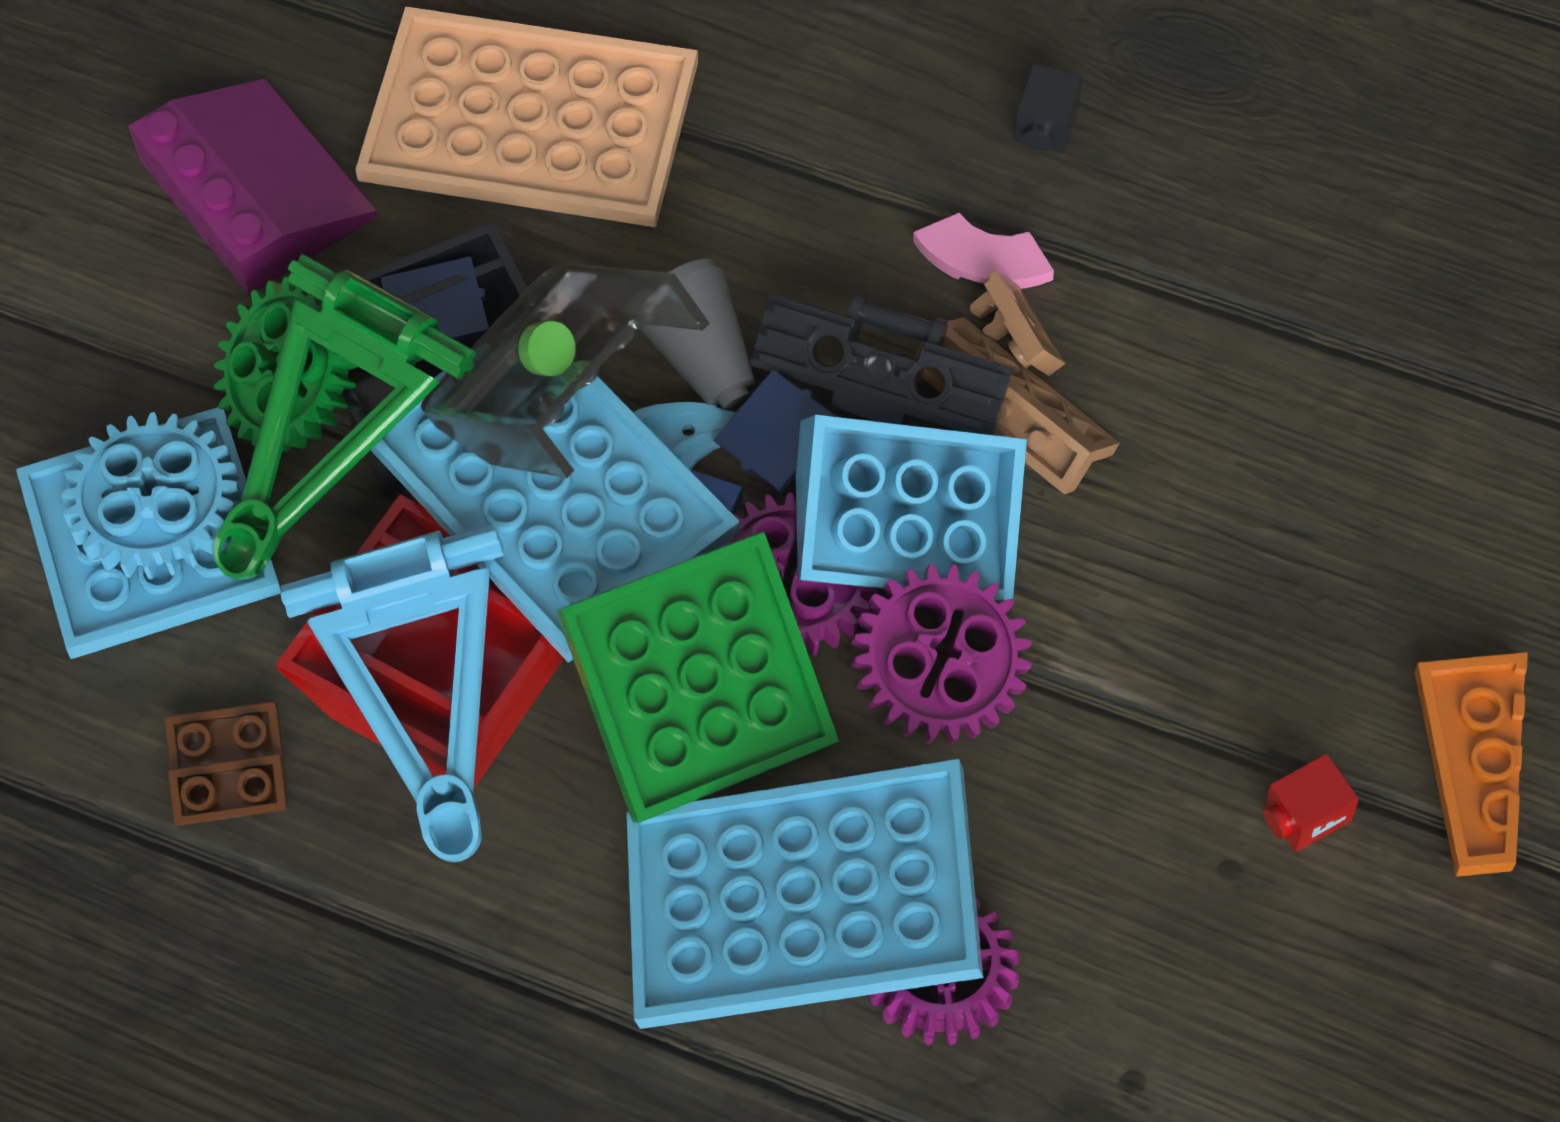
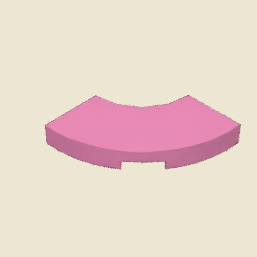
(973, 254)

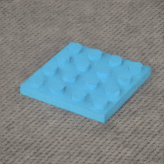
(106, 607)

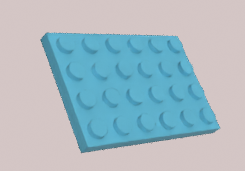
(570, 537)
(803, 895)

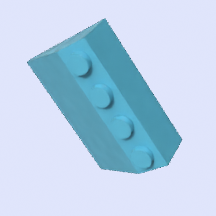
(906, 499)

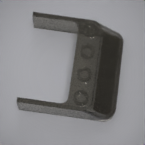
(504, 407)

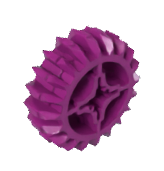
(948, 1014)

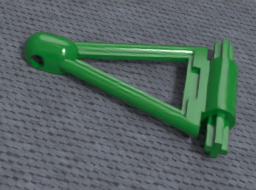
(374, 334)

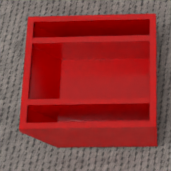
(418, 662)

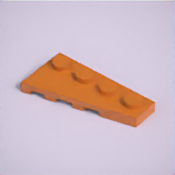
(1474, 740)

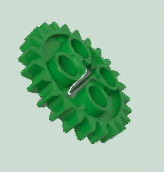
(253, 361)

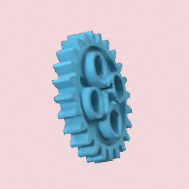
(153, 451)

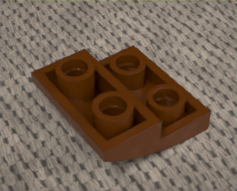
(226, 763)

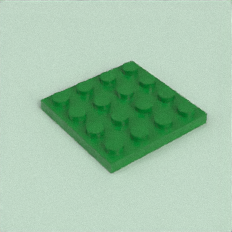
(697, 676)

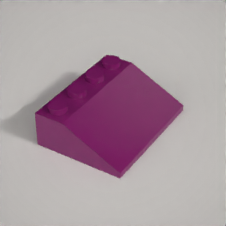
(249, 179)

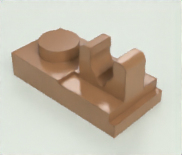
(1015, 316)

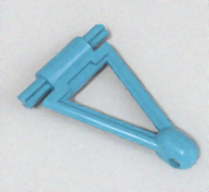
(392, 589)

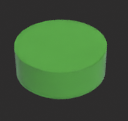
(546, 348)

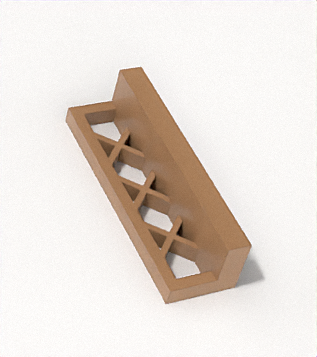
(1058, 435)

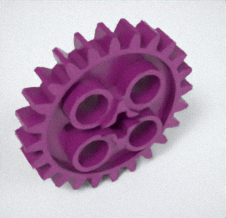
(839, 603)
(897, 633)

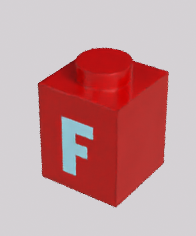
(1309, 803)

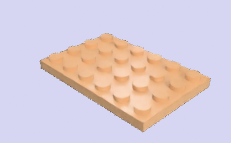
(528, 116)

